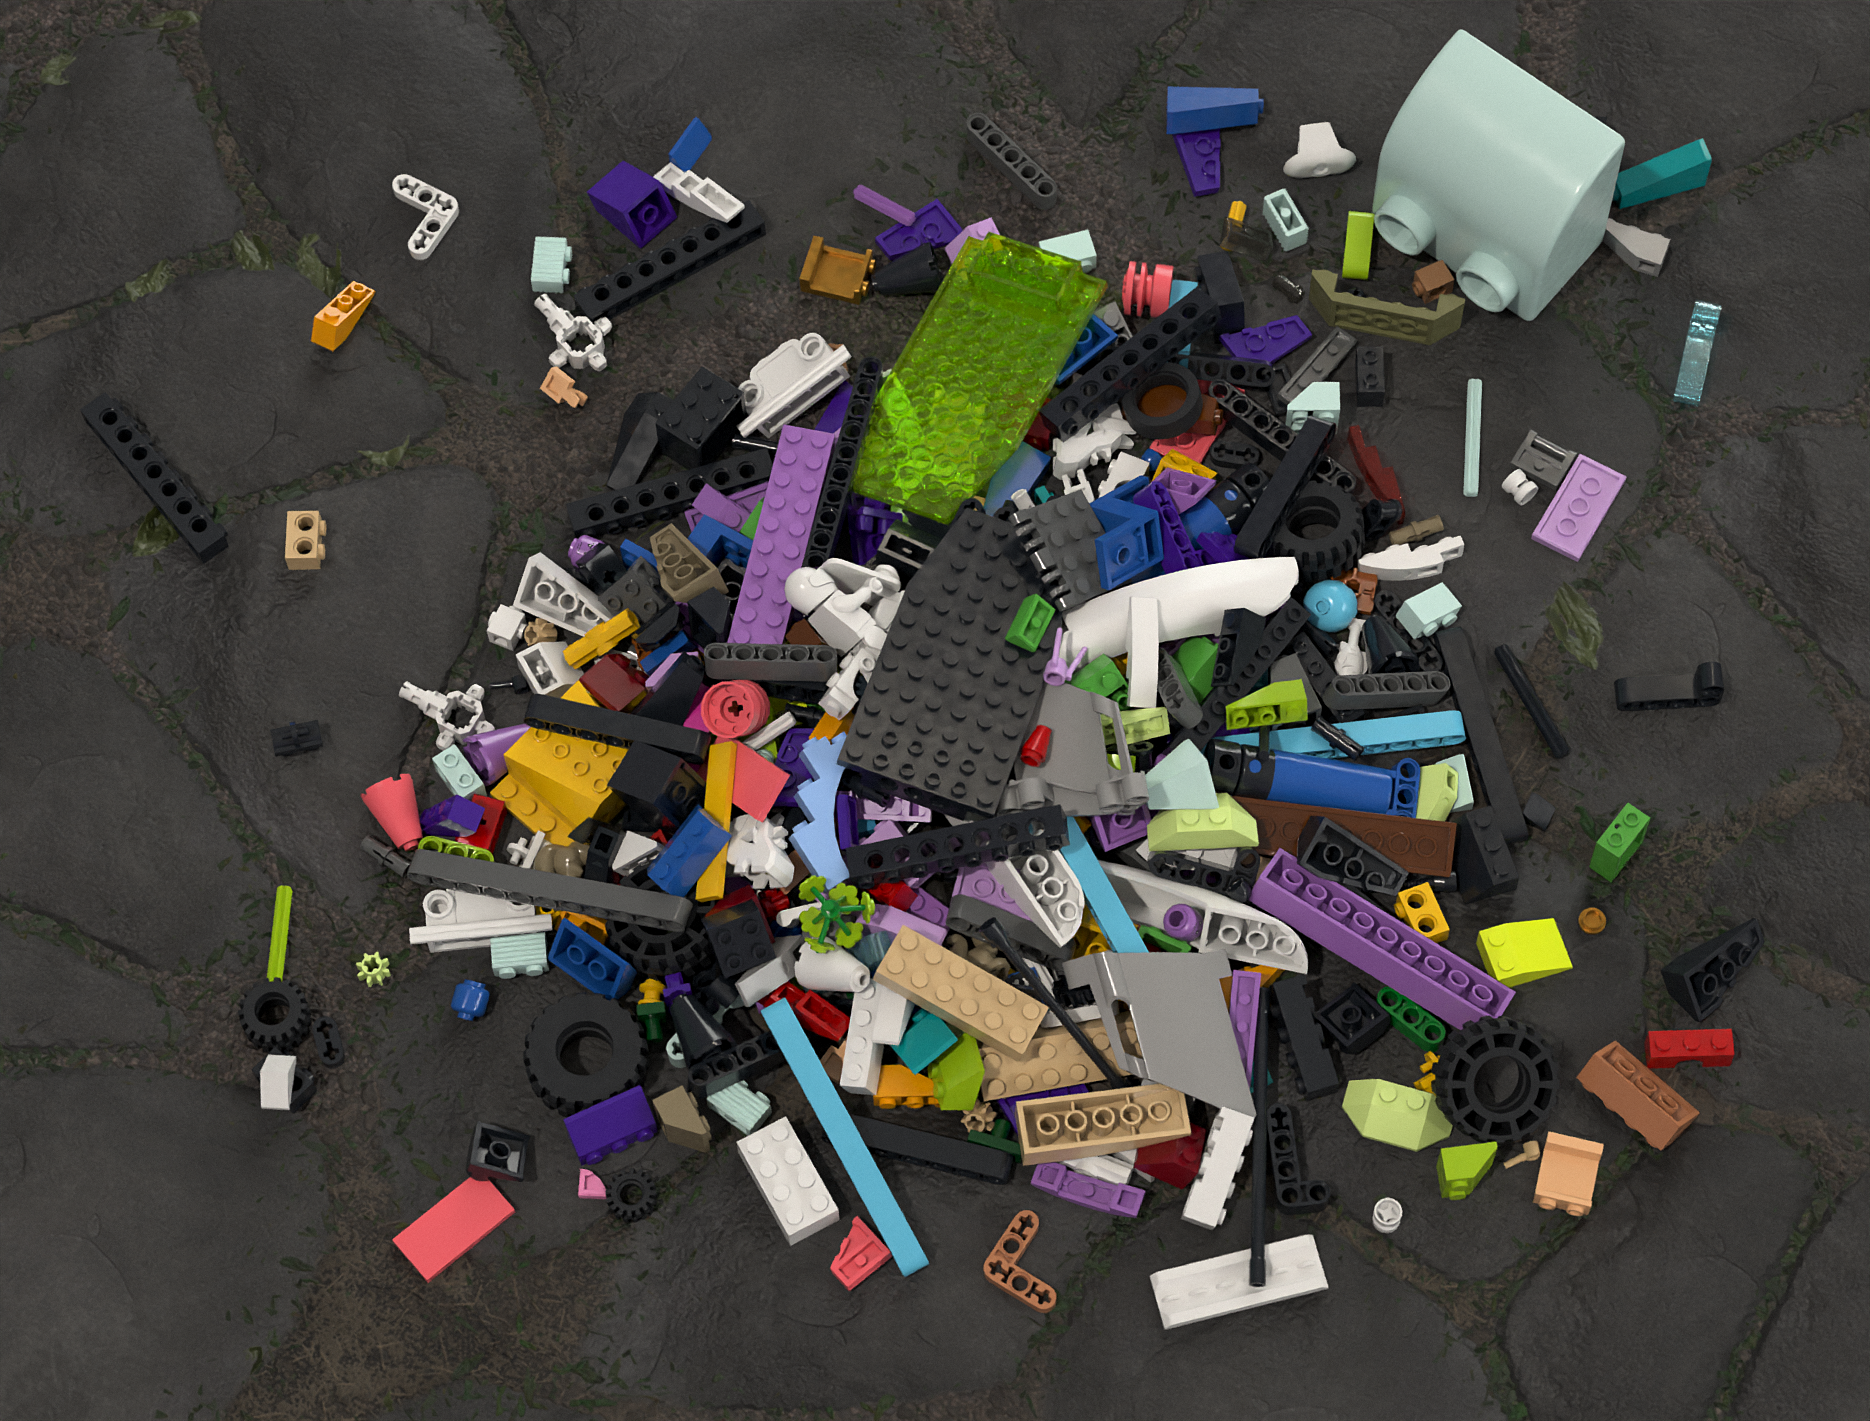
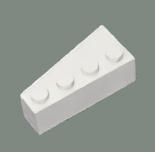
(558, 597)
(1217, 1167)

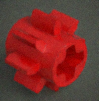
(773, 902)

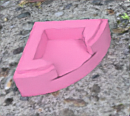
(590, 1186)

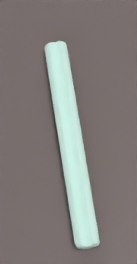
(1472, 440)

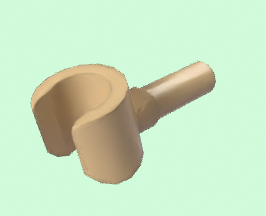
(1531, 1154)

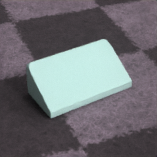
(1464, 794)

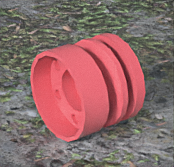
(1147, 289)
(721, 710)

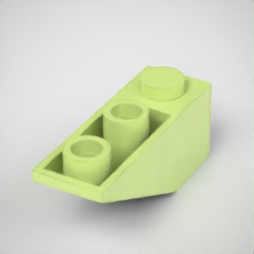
(1436, 791)

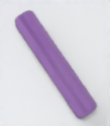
(884, 205)

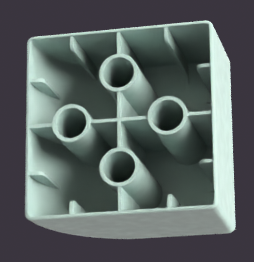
(1495, 178)

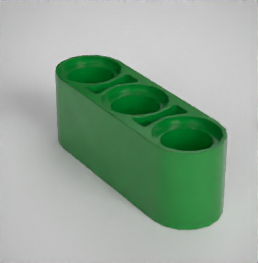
(1413, 1031)

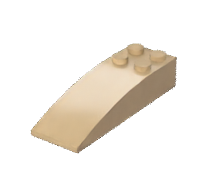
(1099, 1122)

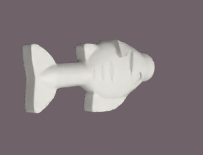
(1350, 657)

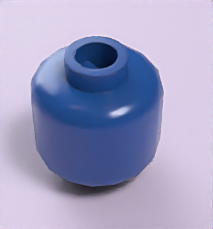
(470, 999)

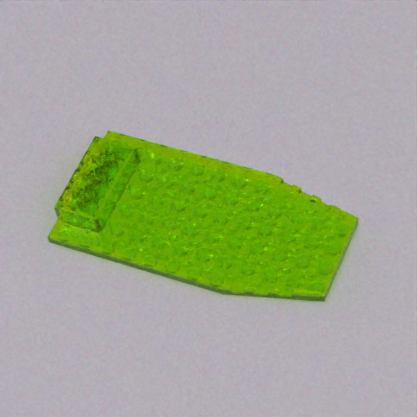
(974, 374)

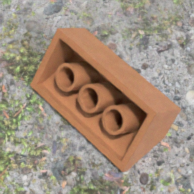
(1637, 1095)

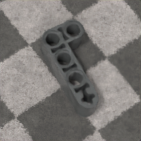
(1176, 691)

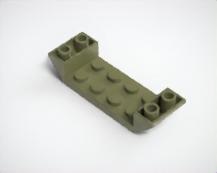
(1382, 317)

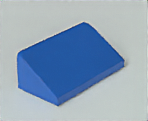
(690, 145)
(677, 644)

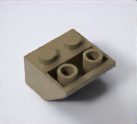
(681, 1120)

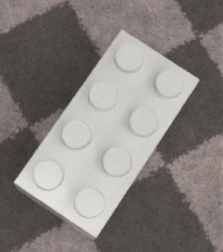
(788, 1181)

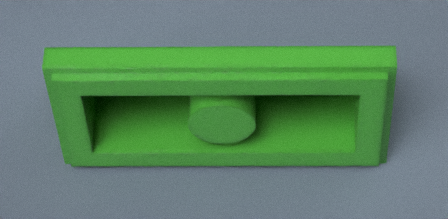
(1030, 623)

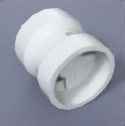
(1520, 487)
(1388, 1209)

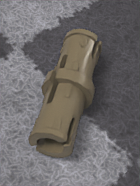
(1416, 530)

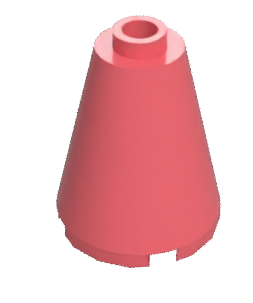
(396, 810)

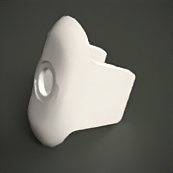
(1318, 153)

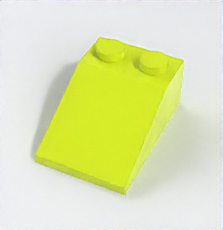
(1523, 951)

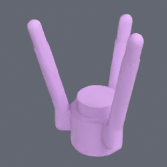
(1056, 669)

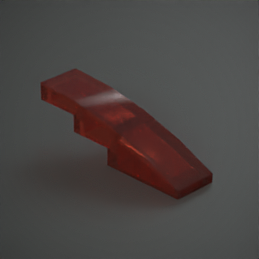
(1379, 479)

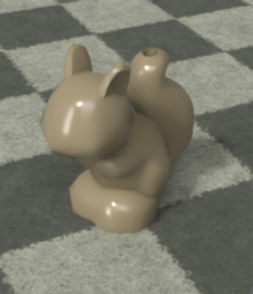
(562, 859)
(981, 956)

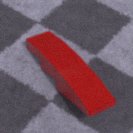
(811, 1011)

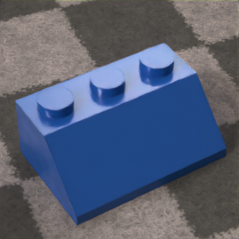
(1091, 342)
(688, 853)
(590, 962)

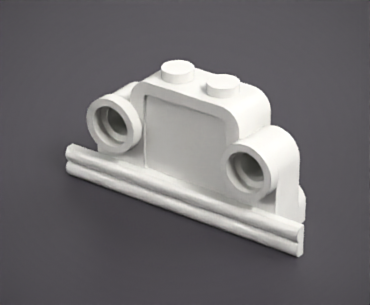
(791, 383)
(469, 920)

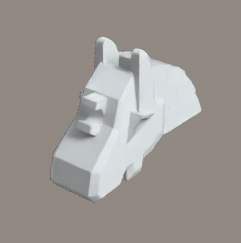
(1092, 442)
(759, 852)

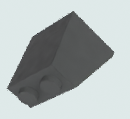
(1289, 668)

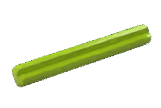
(279, 932)

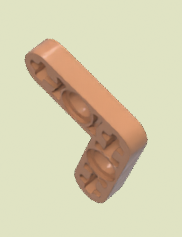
(1009, 1261)

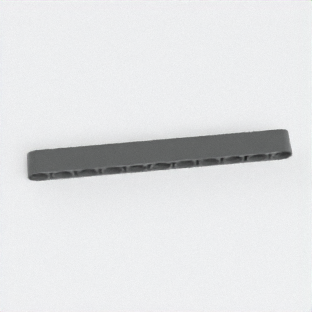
(550, 890)

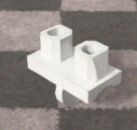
(527, 854)

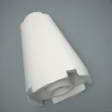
(831, 970)

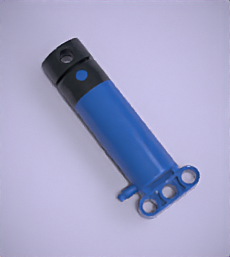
(1220, 510)
(1312, 779)

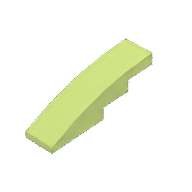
(1138, 725)

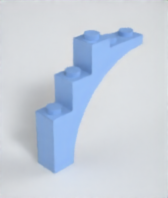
(817, 840)

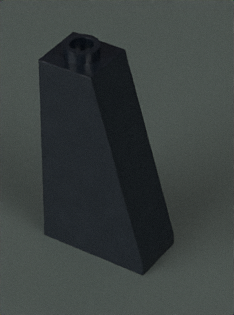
(674, 691)

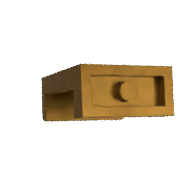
(836, 272)

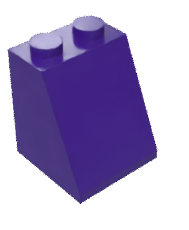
(632, 203)

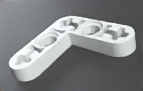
(434, 211)

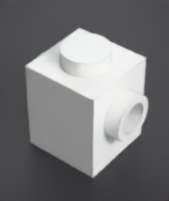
(506, 626)

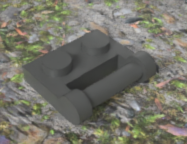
(1541, 466)

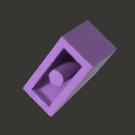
(721, 508)

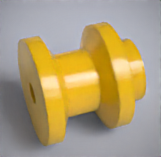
(652, 991)

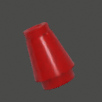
(1036, 747)

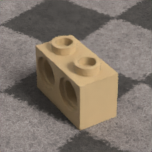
(300, 540)

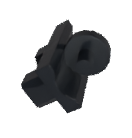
(296, 738)

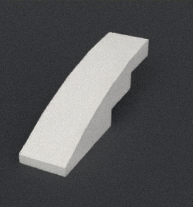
(698, 193)
(1142, 652)

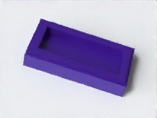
(847, 821)

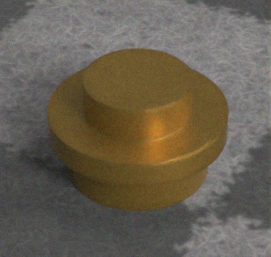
(1592, 921)

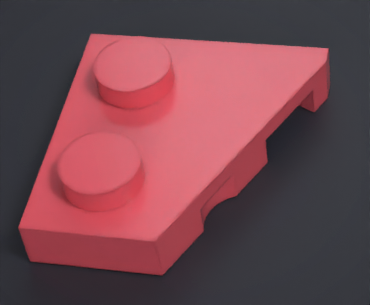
(859, 1255)

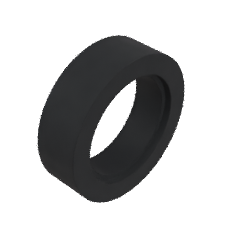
(1172, 424)

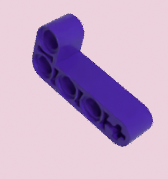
(1176, 544)

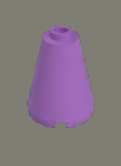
(486, 751)

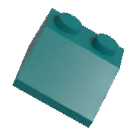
(923, 1040)

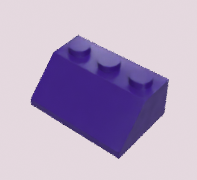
(610, 1126)

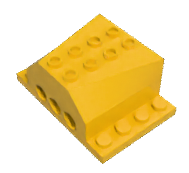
(560, 778)

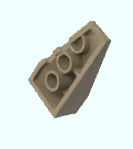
(683, 567)

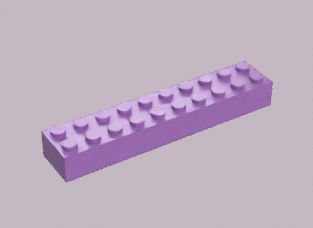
(782, 535)
(1378, 943)

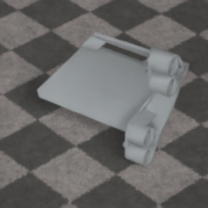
(1076, 760)

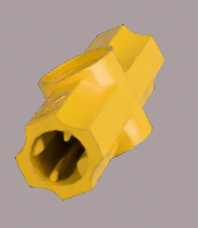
(601, 638)

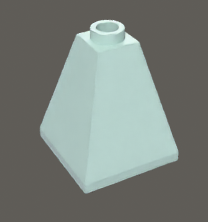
(1181, 781)

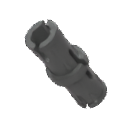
(385, 855)

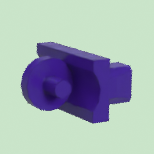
(874, 512)
(675, 988)

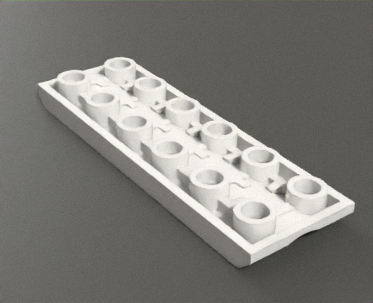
(1222, 1283)

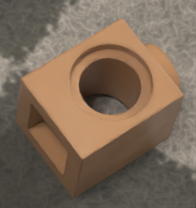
(1433, 281)

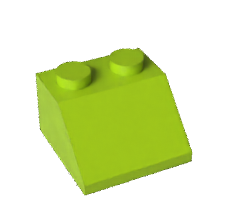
(957, 1074)
(1463, 1168)

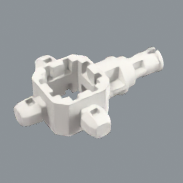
(566, 327)
(440, 707)

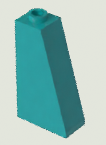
(1664, 175)

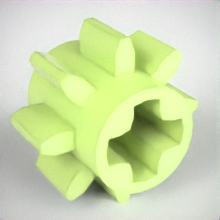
(369, 963)

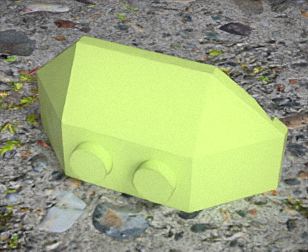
(1203, 828)
(1395, 1114)

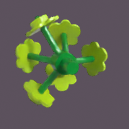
(842, 900)

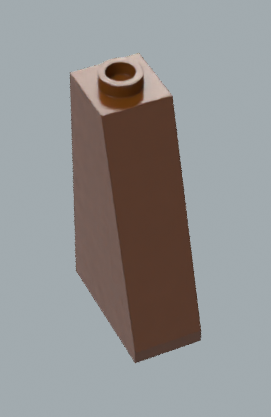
(1169, 398)

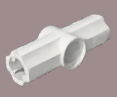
(1103, 1168)

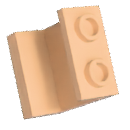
(1567, 1174)

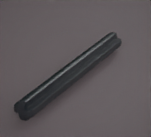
(1531, 701)

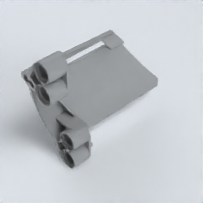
(1176, 1018)

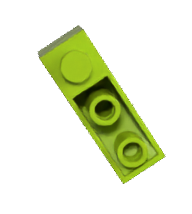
(1270, 705)

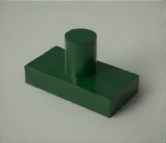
(652, 1018)
(997, 1139)

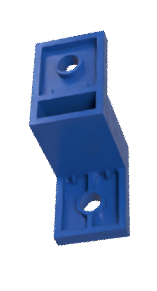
(1131, 534)
(709, 537)

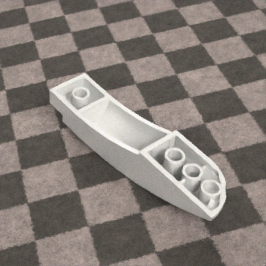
(1187, 604)
(1042, 889)
(1227, 924)

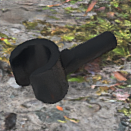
(517, 682)

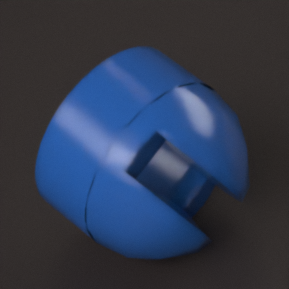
(1153, 458)

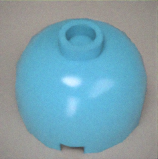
(1330, 605)

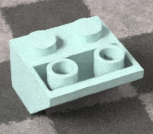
(1317, 400)

